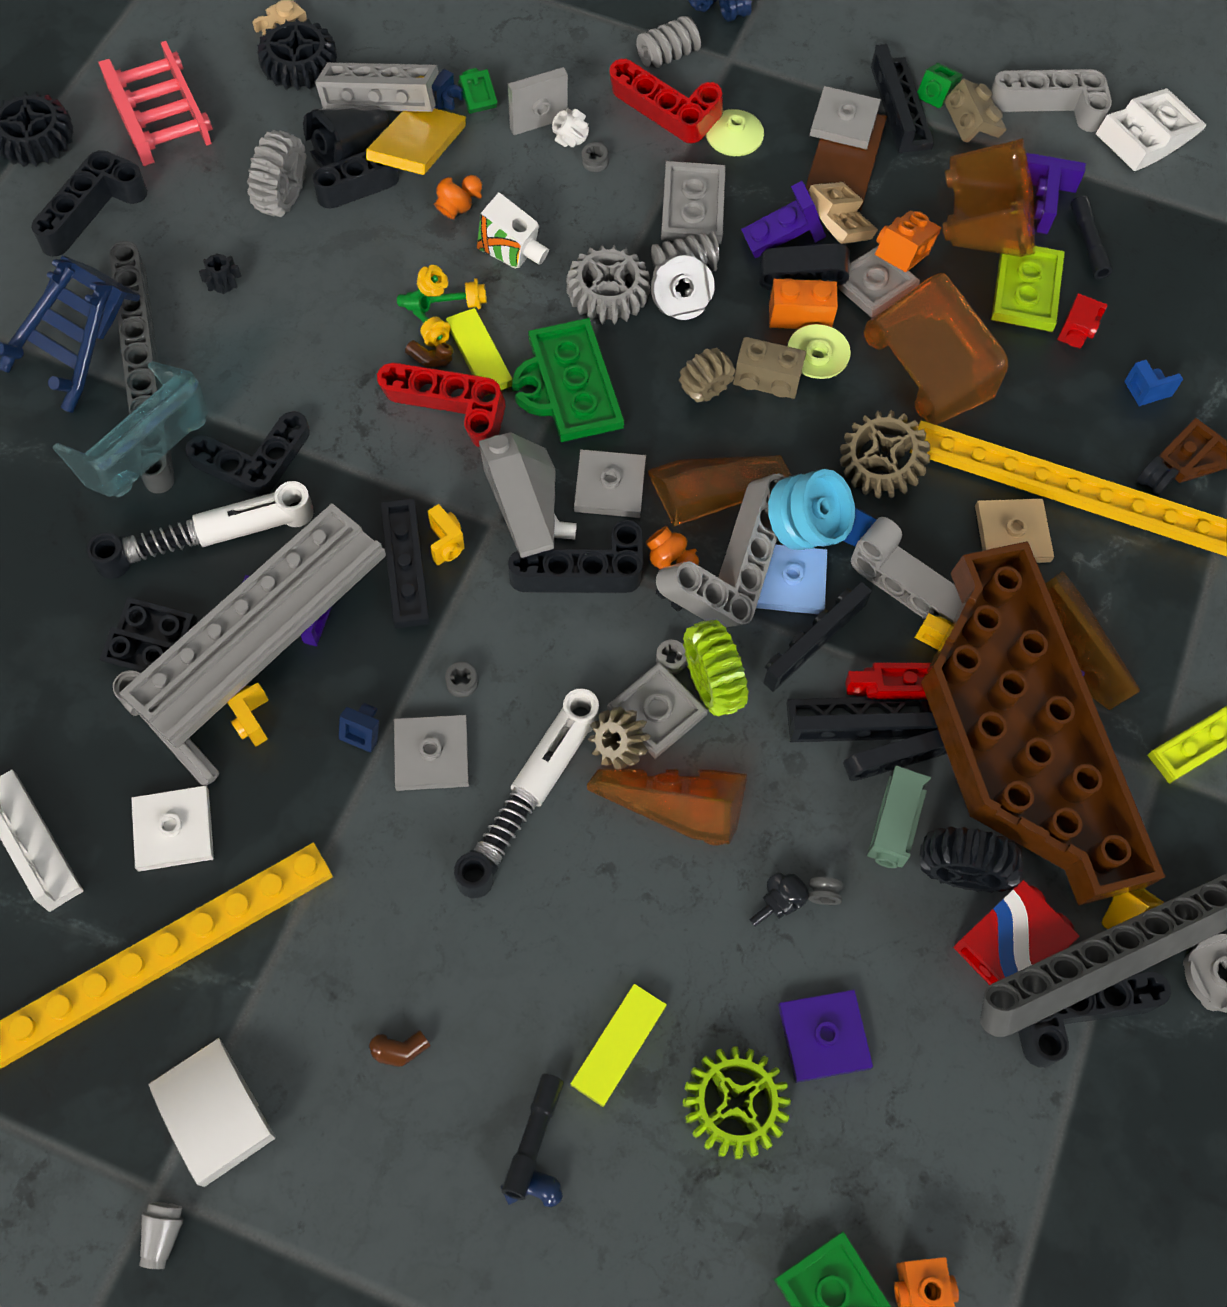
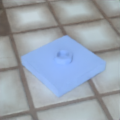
(795, 581)

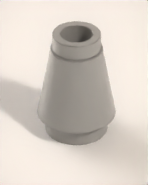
(159, 1233)

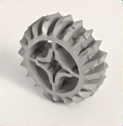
(276, 173)
(608, 294)

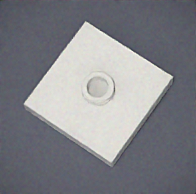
(172, 828)

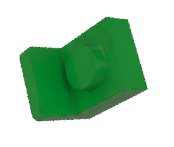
(937, 83)
(477, 90)

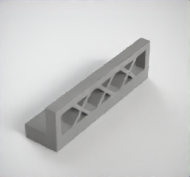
(392, 93)

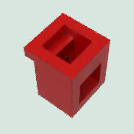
(1082, 321)

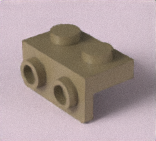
(974, 111)
(769, 367)

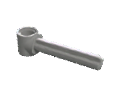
(187, 753)

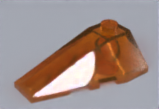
(709, 485)
(1103, 668)
(695, 806)

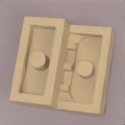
(838, 211)

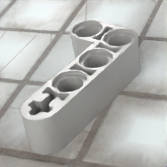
(1055, 90)
(901, 574)

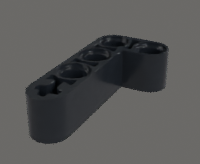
(84, 196)
(577, 561)
(1093, 1008)

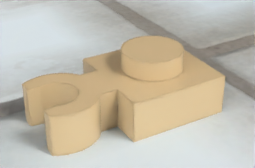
(277, 14)

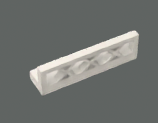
(33, 846)

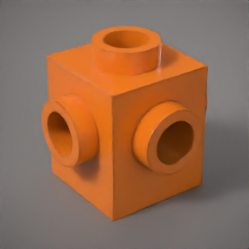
(930, 1273)

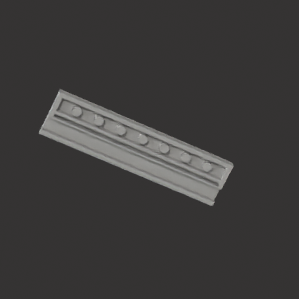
(252, 625)

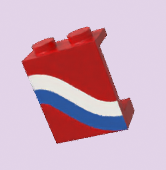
(1016, 935)

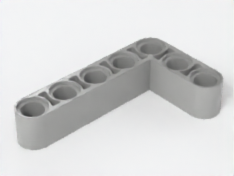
(737, 589)

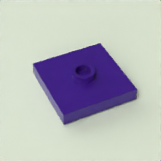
(825, 1036)

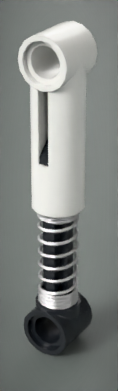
(204, 529)
(529, 790)

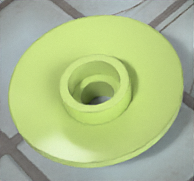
(736, 133)
(824, 343)

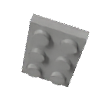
(693, 200)

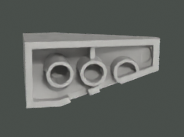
(524, 489)

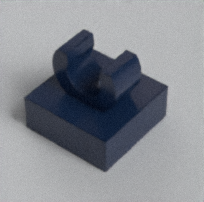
(445, 91)
(359, 727)

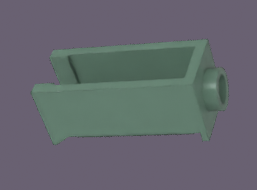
(898, 818)

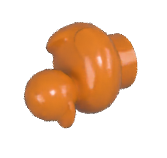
(457, 199)
(668, 547)

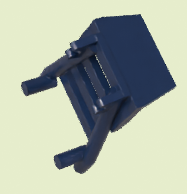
(99, 308)

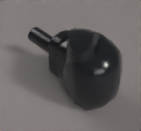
(784, 897)

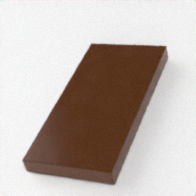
(846, 163)

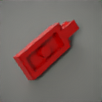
(888, 681)

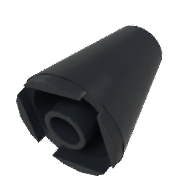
(343, 131)

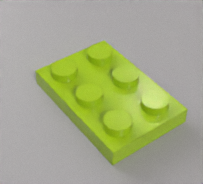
(1029, 289)

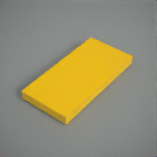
(416, 139)

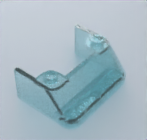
(142, 435)

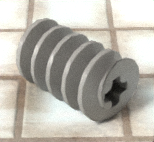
(668, 41)
(703, 248)

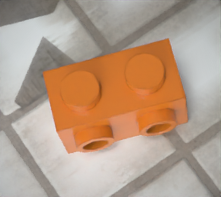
(907, 240)
(802, 303)

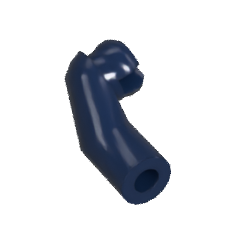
(542, 1187)

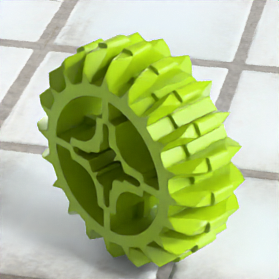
(715, 667)
(747, 1118)

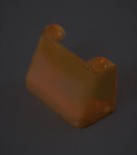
(992, 200)
(941, 348)

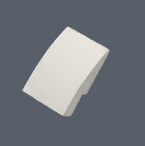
(1149, 128)
(210, 1113)

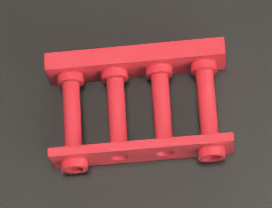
(136, 121)

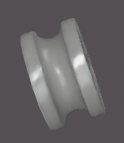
(672, 646)

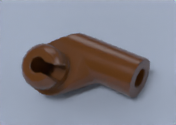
(430, 358)
(396, 1052)

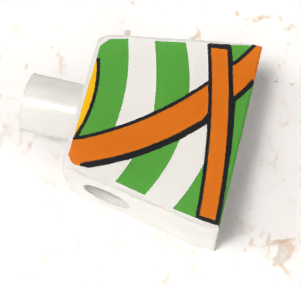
(509, 233)

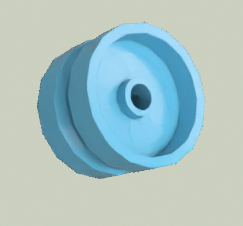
(811, 510)

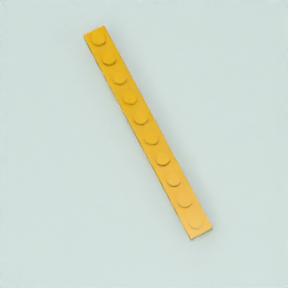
(1076, 489)
(160, 953)

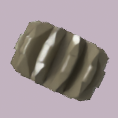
(707, 375)
(617, 751)

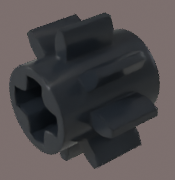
(220, 273)

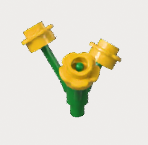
(430, 289)

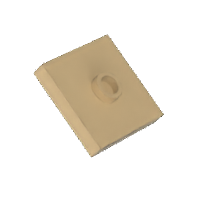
(1015, 522)

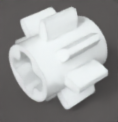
(570, 127)

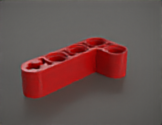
(632, 83)
(439, 395)

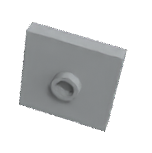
(537, 100)
(845, 117)
(876, 283)
(609, 483)
(664, 705)
(431, 752)

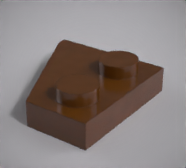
(1196, 452)

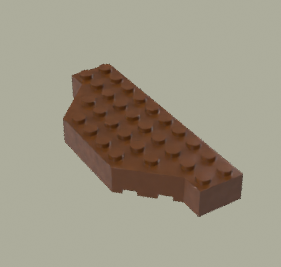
(1029, 731)

